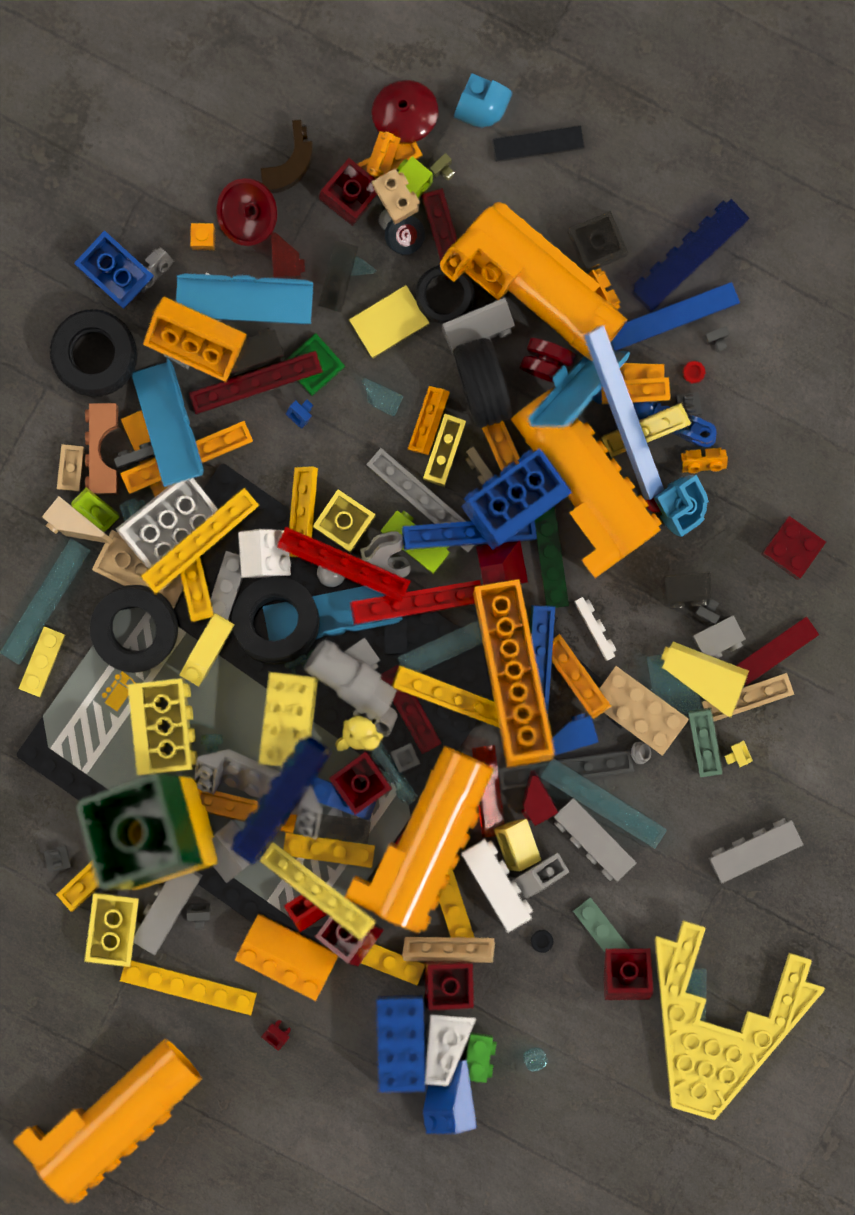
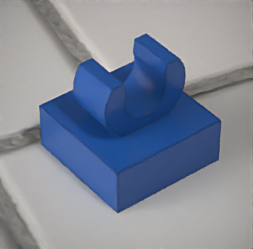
(300, 413)

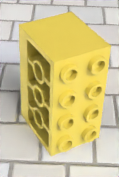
(287, 715)
(147, 722)

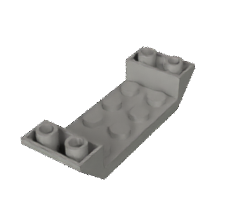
(253, 779)

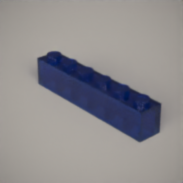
(690, 255)
(281, 799)

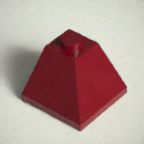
(502, 563)
(360, 783)

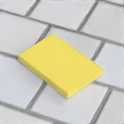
(389, 321)

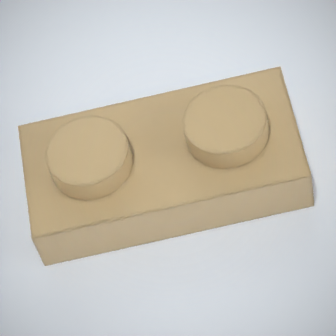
(70, 468)

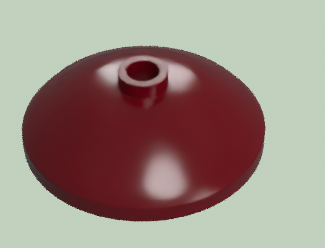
(407, 123)
(237, 215)

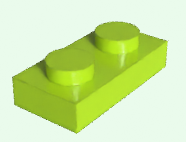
(95, 509)

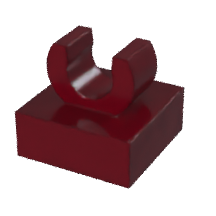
(275, 1036)

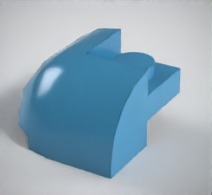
(482, 102)
(683, 504)

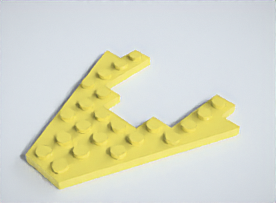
(707, 1060)

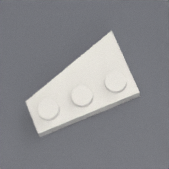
(445, 1047)

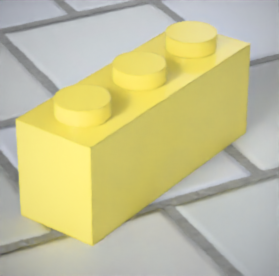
(444, 450)

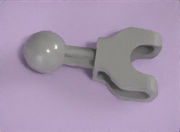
(378, 554)

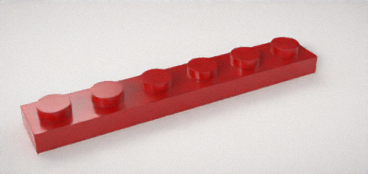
(343, 564)
(414, 602)

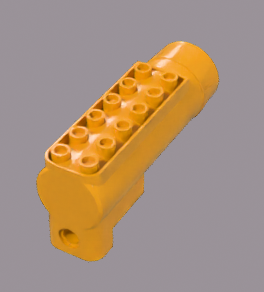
(513, 257)
(602, 499)
(419, 864)
(93, 1141)

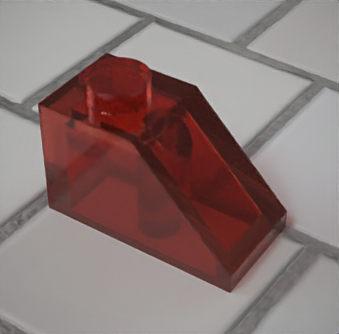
(285, 259)

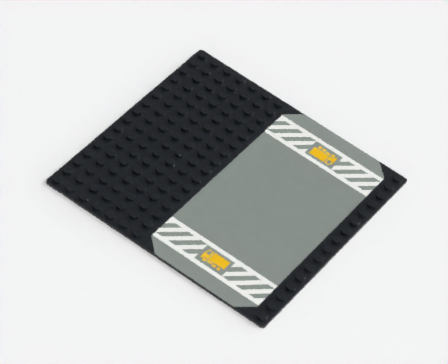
(88, 733)

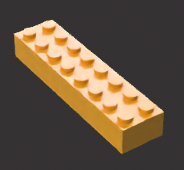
(513, 673)

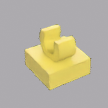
(739, 754)

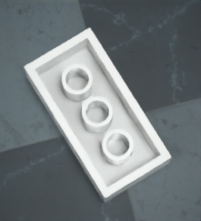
(496, 885)

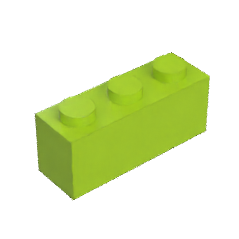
(430, 557)

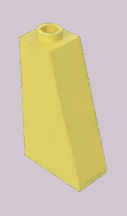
(707, 676)

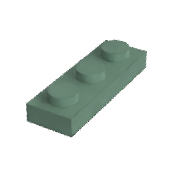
(705, 742)
(599, 926)

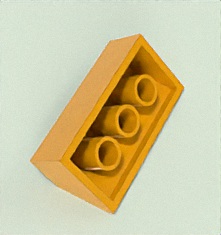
(194, 339)
(286, 957)

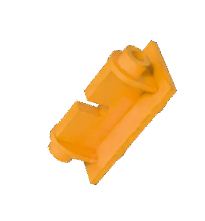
(383, 154)
(601, 278)
(694, 462)

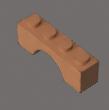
(101, 420)

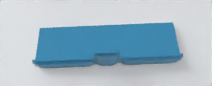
(247, 298)
(571, 393)
(168, 423)
(333, 613)

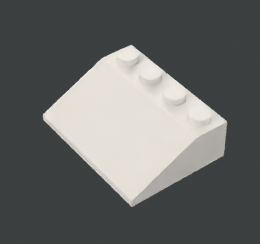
(166, 520)

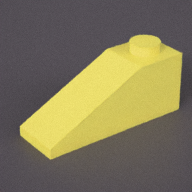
(206, 650)

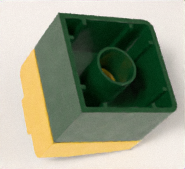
(147, 832)

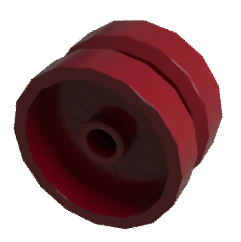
(547, 359)

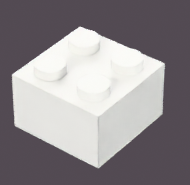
(261, 556)

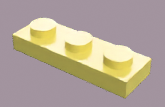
(42, 661)

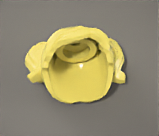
(358, 734)

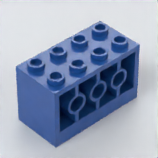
(529, 502)
(401, 1043)

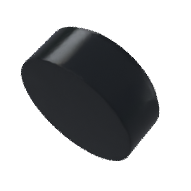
(542, 941)

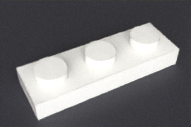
(596, 628)

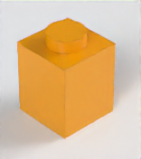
(202, 236)

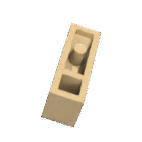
(71, 523)

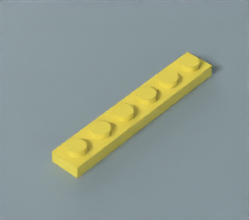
(317, 891)

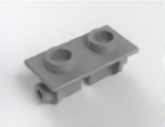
(158, 262)

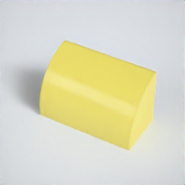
(517, 845)

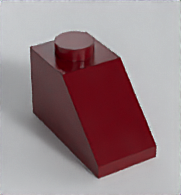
(537, 801)

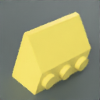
(111, 929)

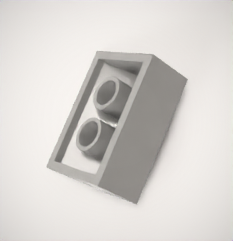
(481, 323)

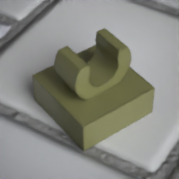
(442, 167)

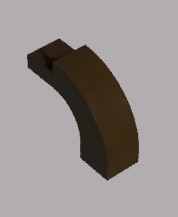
(291, 172)

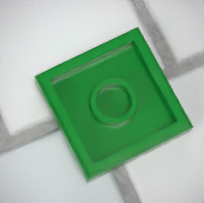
(329, 362)

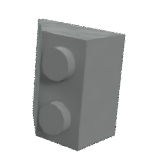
(228, 862)

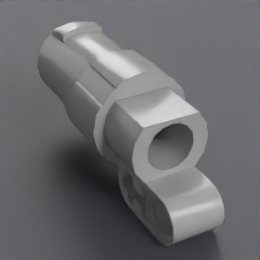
(355, 684)

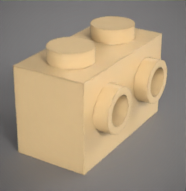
(395, 196)

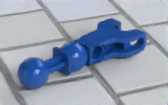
(689, 433)

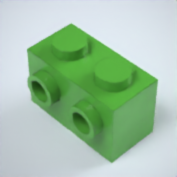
(478, 1056)

